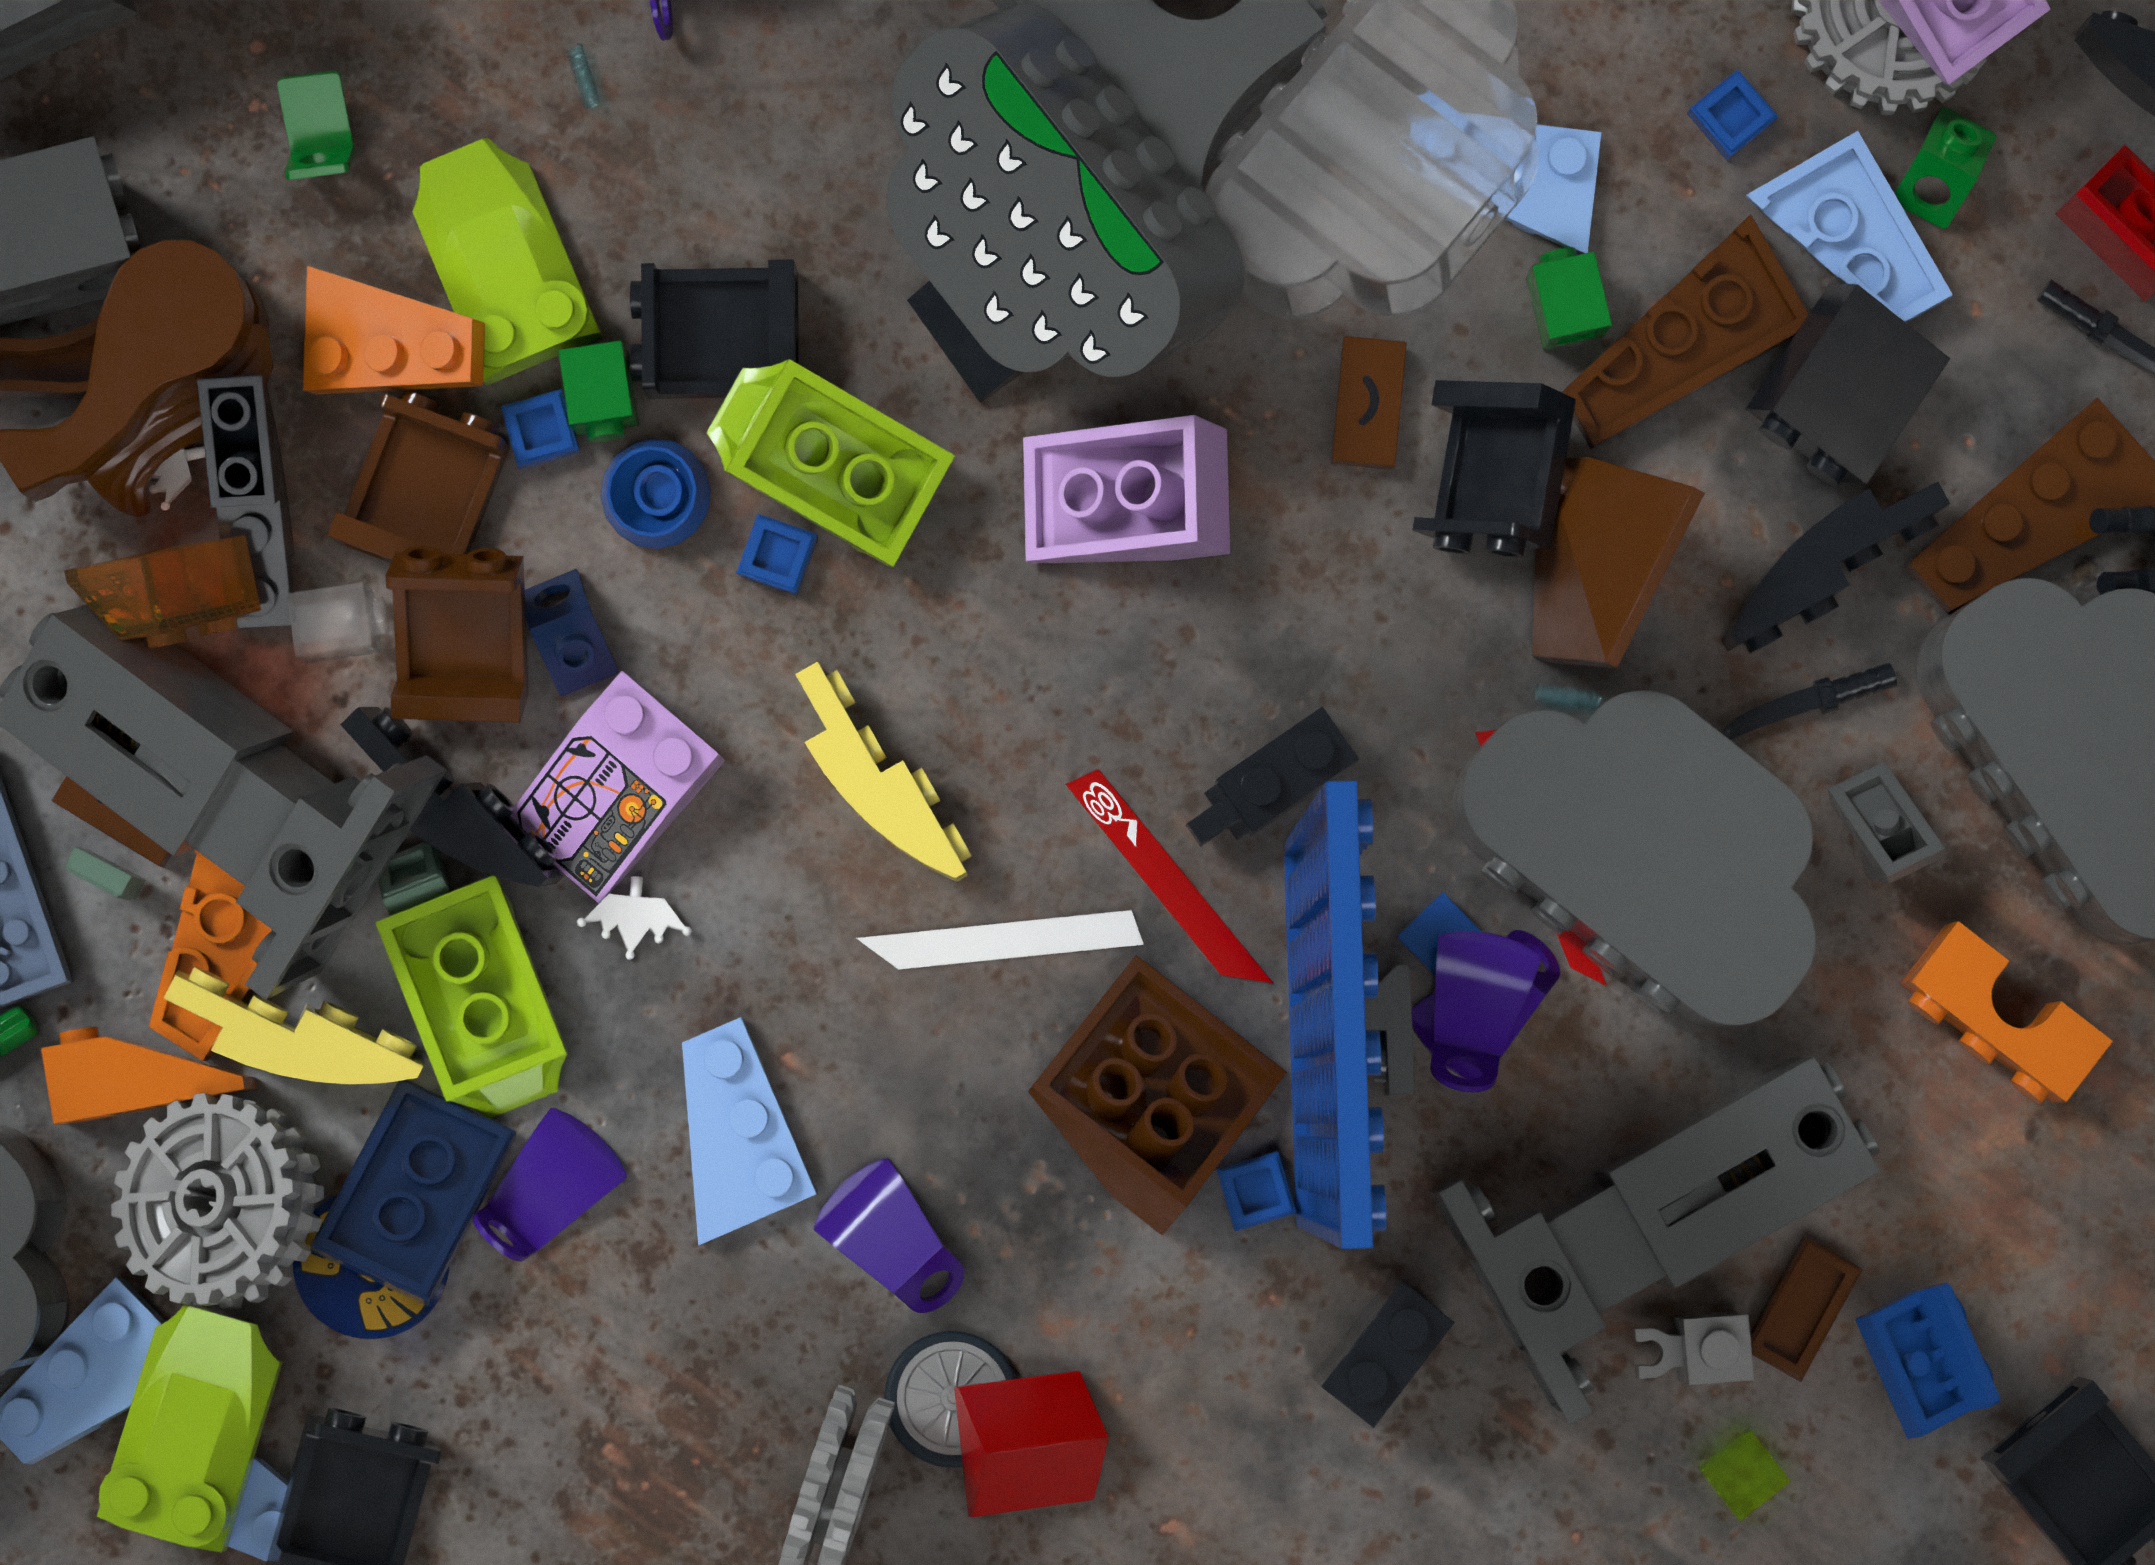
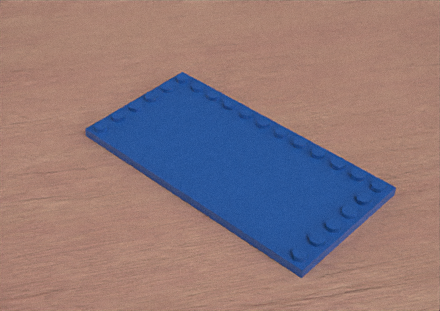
(1327, 1019)

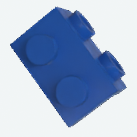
(1928, 1359)

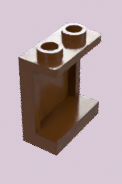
(421, 481)
(459, 635)

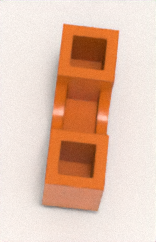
(1956, 985)

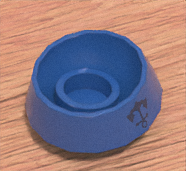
(667, 478)

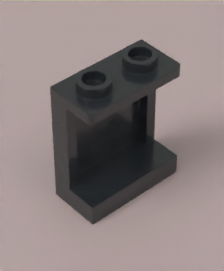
(711, 325)
(1499, 466)
(2080, 1477)
(352, 1492)

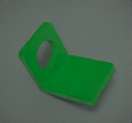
(316, 124)
(1955, 154)

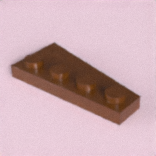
(1702, 329)
(2038, 509)

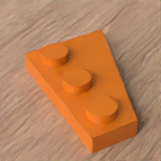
(384, 341)
(214, 937)

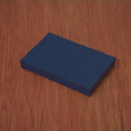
(413, 1191)

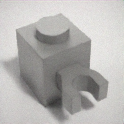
(1702, 1348)

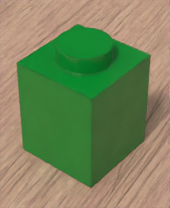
(1568, 298)
(599, 390)

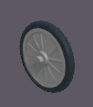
(925, 1394)

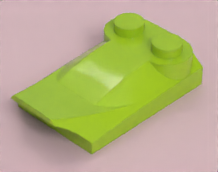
(501, 257)
(828, 457)
(476, 998)
(191, 1430)

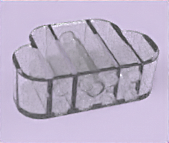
(1381, 159)

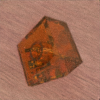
(171, 590)

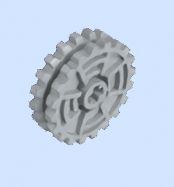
(1869, 55)
(217, 1201)
(837, 1482)

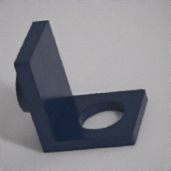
(568, 634)

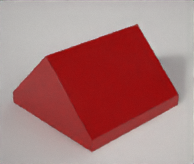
(2117, 219)
(1029, 1443)

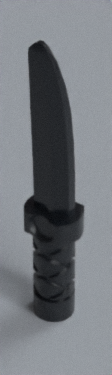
(2099, 326)
(1823, 695)

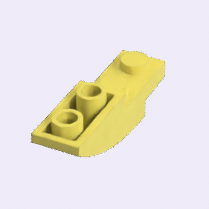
(890, 800)
(316, 1049)

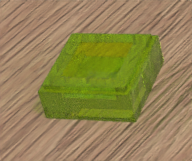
(1743, 1475)

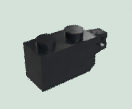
(1275, 779)

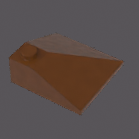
(1605, 560)
(1153, 1093)

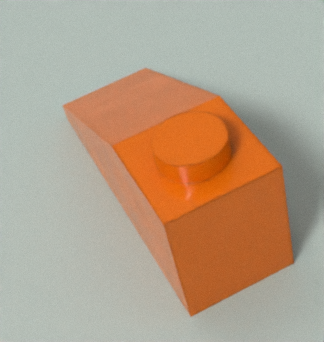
(115, 1076)

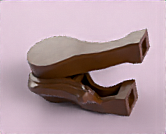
(136, 367)

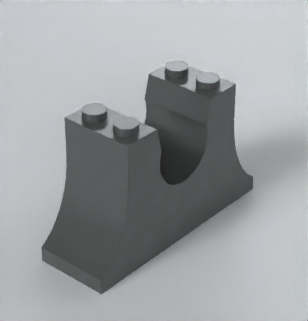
(1192, 75)

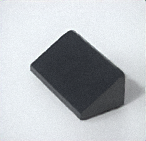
(971, 361)

